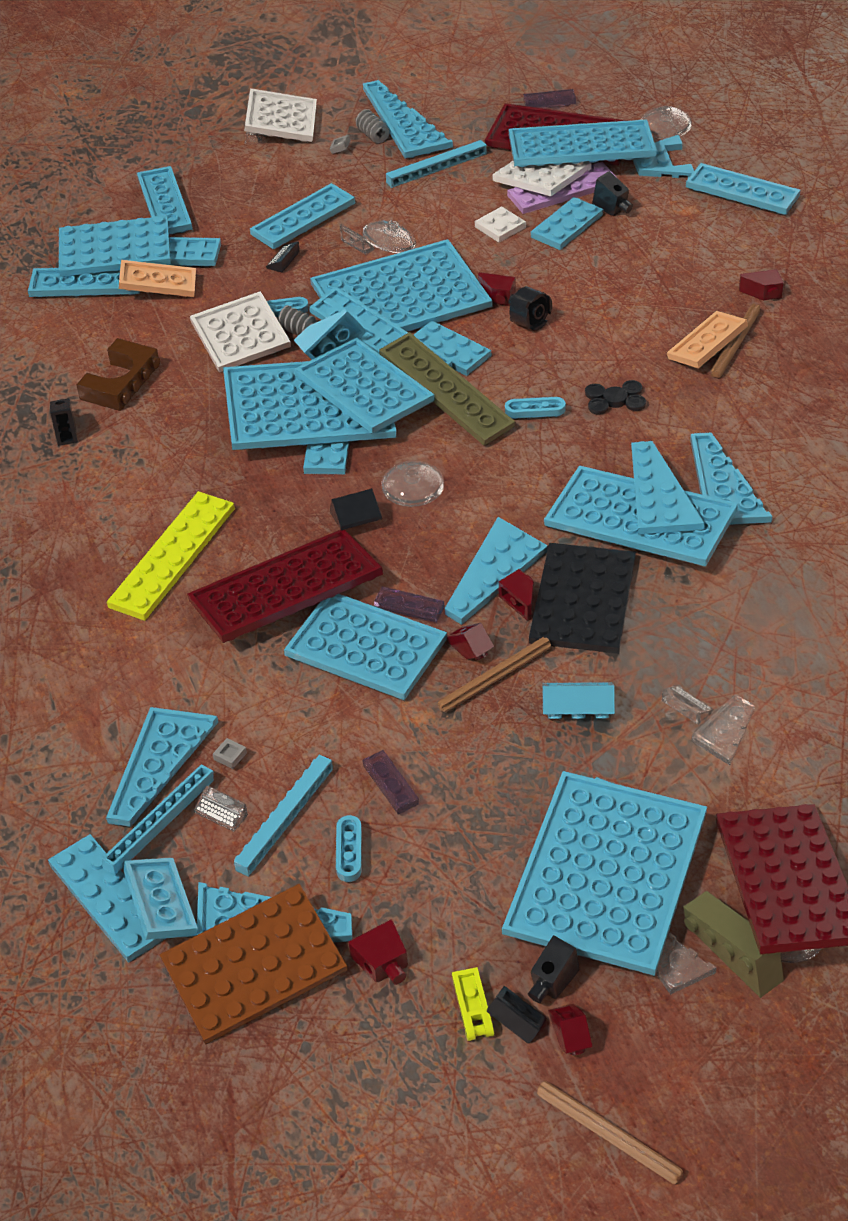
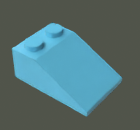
(329, 334)

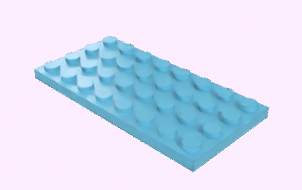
(581, 143)
(605, 509)

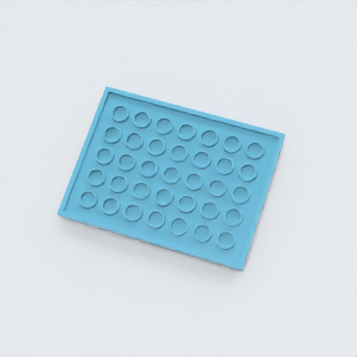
(411, 286)
(279, 409)
(606, 872)

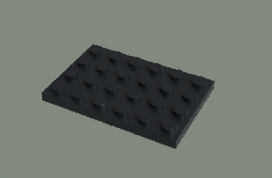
(583, 597)

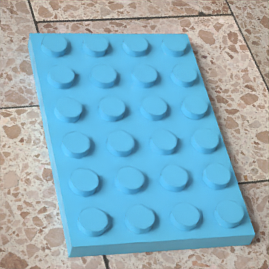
(104, 245)
(364, 385)
(366, 645)

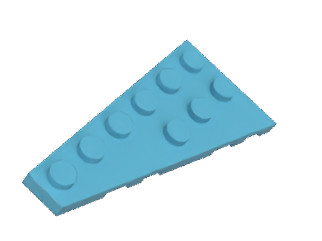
(722, 481)

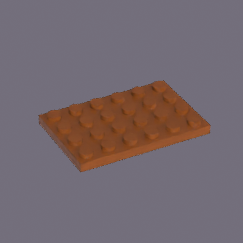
(252, 963)

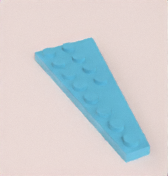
(405, 125)

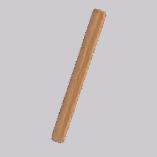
(731, 348)
(494, 674)
(610, 1132)

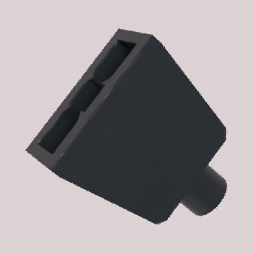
(611, 195)
(62, 416)
(553, 970)

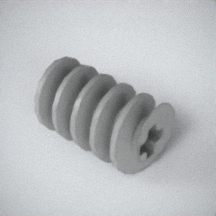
(372, 126)
(294, 320)

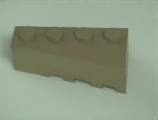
(733, 942)

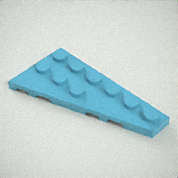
(659, 496)
(500, 555)
(160, 751)
(221, 904)

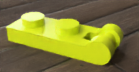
(472, 1003)

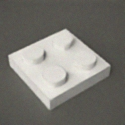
(500, 224)

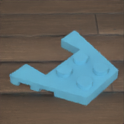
(661, 163)

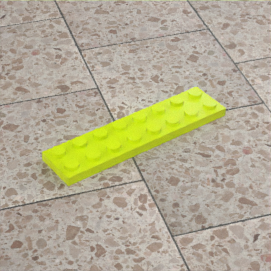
(170, 556)

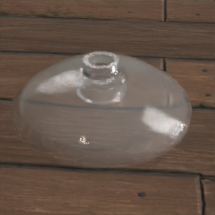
(667, 121)
(389, 236)
(412, 483)

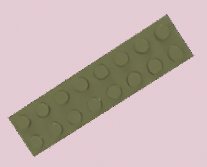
(450, 389)

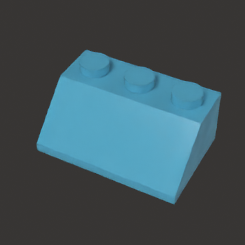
(578, 699)

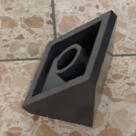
(355, 509)

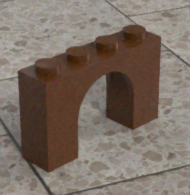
(118, 391)

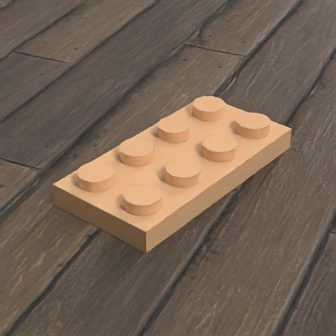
(157, 278)
(707, 339)

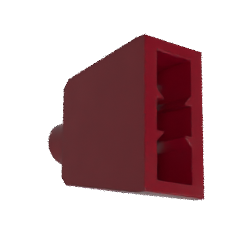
(380, 953)

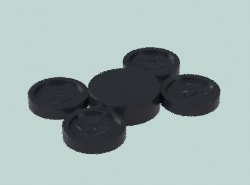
(615, 397)

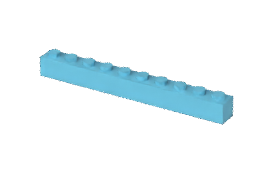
(436, 163)
(283, 815)
(157, 819)

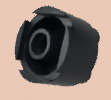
(530, 308)

